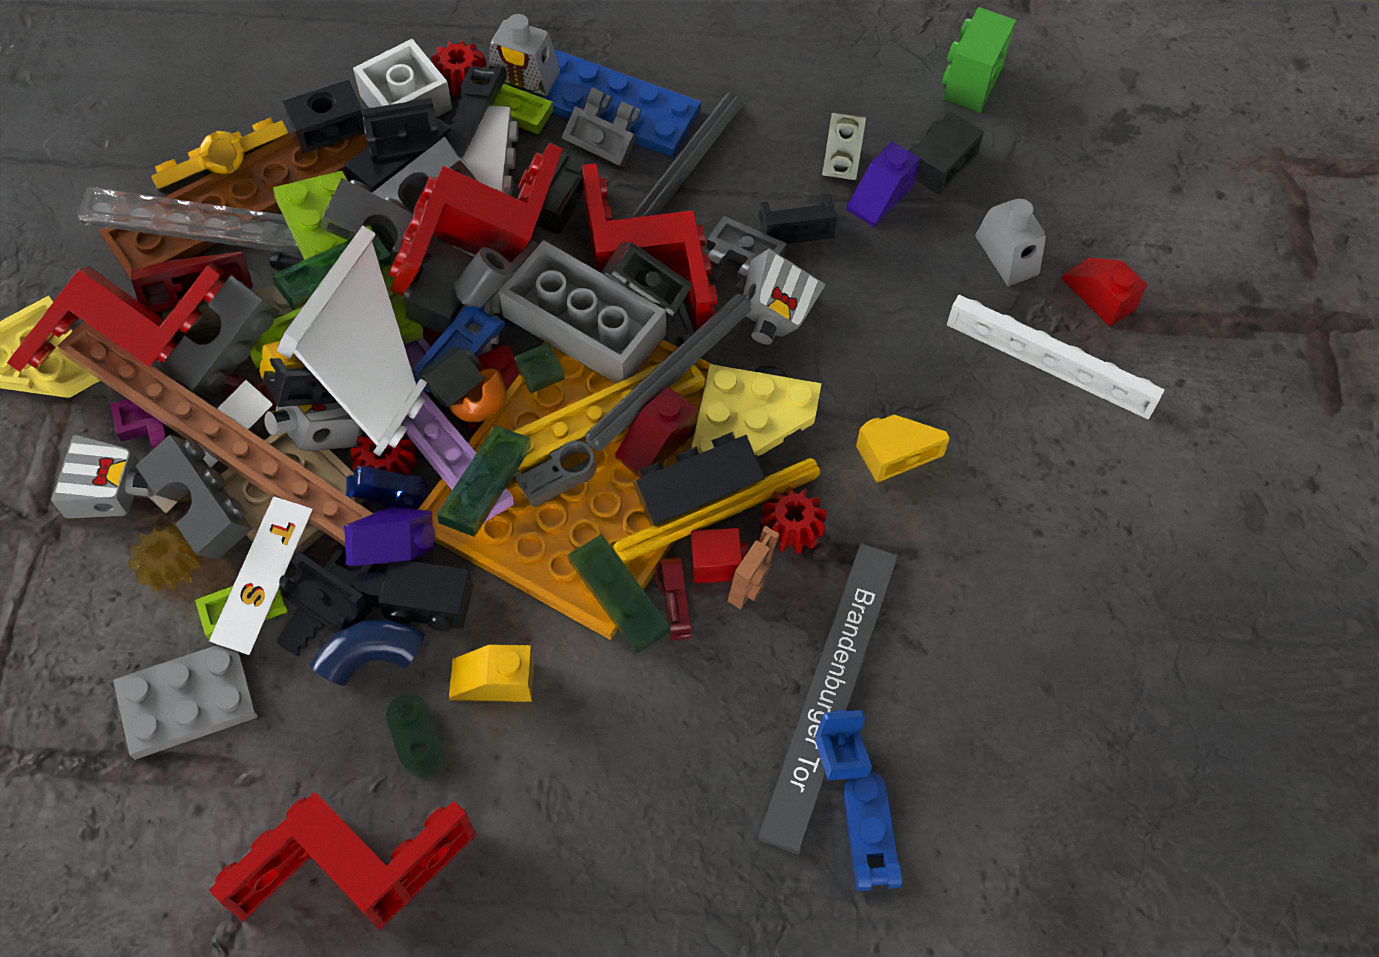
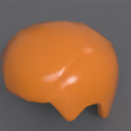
(482, 400)

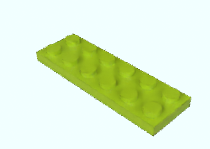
(303, 209)

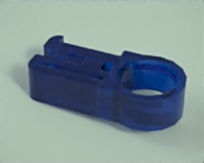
(386, 487)

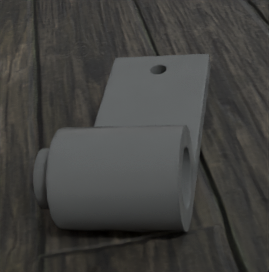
(487, 275)

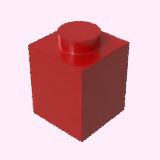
(716, 554)

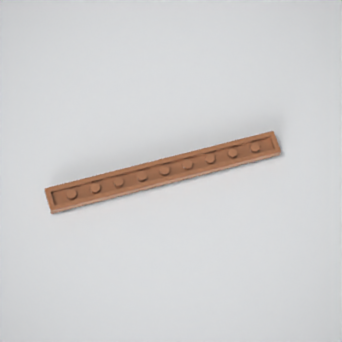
(212, 430)

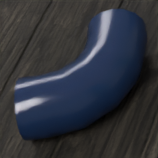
(366, 643)

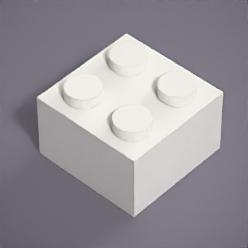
(401, 77)

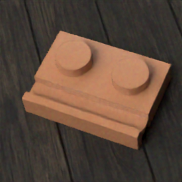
(751, 572)

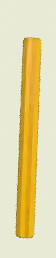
(715, 511)

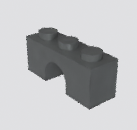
(411, 180)
(357, 207)
(243, 322)
(214, 518)

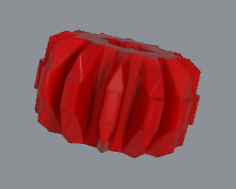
(455, 62)
(395, 459)
(796, 507)

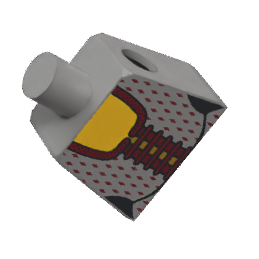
(525, 54)

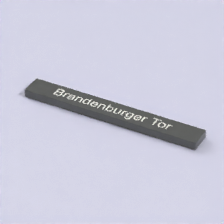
(829, 691)

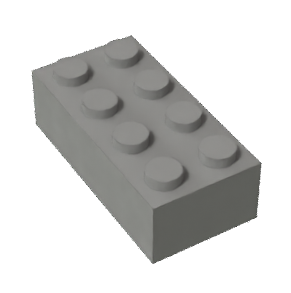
(583, 313)

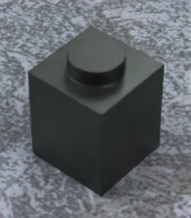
(452, 375)

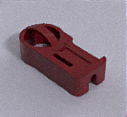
(675, 597)

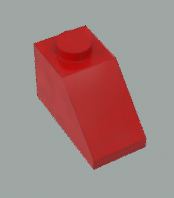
(1106, 287)

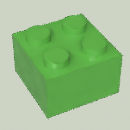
(977, 59)

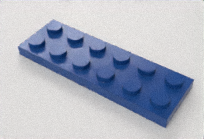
(664, 114)

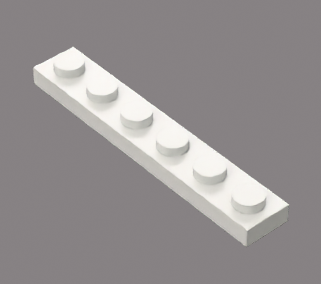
(1055, 357)

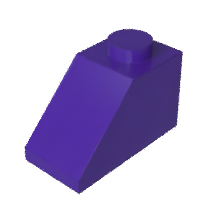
(884, 184)
(389, 536)

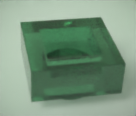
(539, 368)

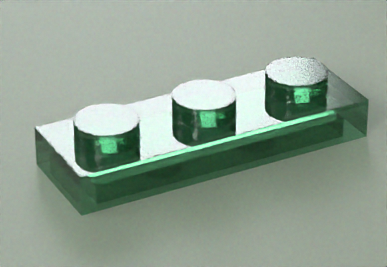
(302, 279)
(484, 481)
(619, 593)

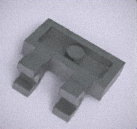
(600, 136)
(739, 244)

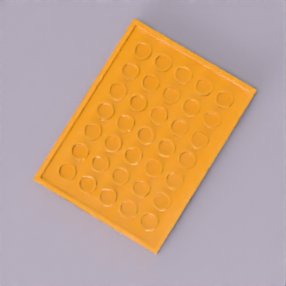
(533, 543)

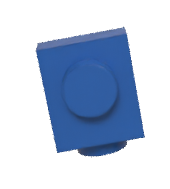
(842, 745)

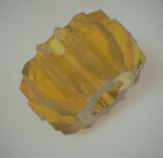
(163, 558)

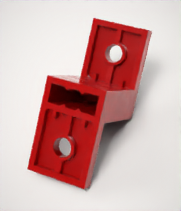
(473, 216)
(667, 237)
(115, 316)
(320, 834)

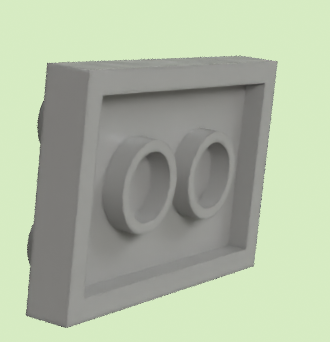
(184, 699)

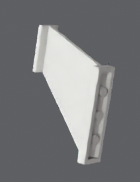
(355, 345)

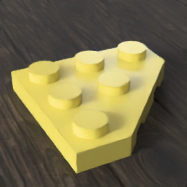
(56, 376)
(754, 406)

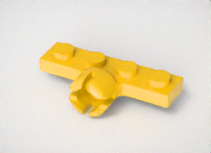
(219, 153)

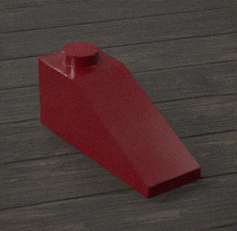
(166, 283)

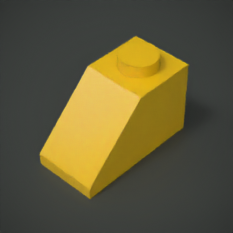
(898, 445)
(493, 674)

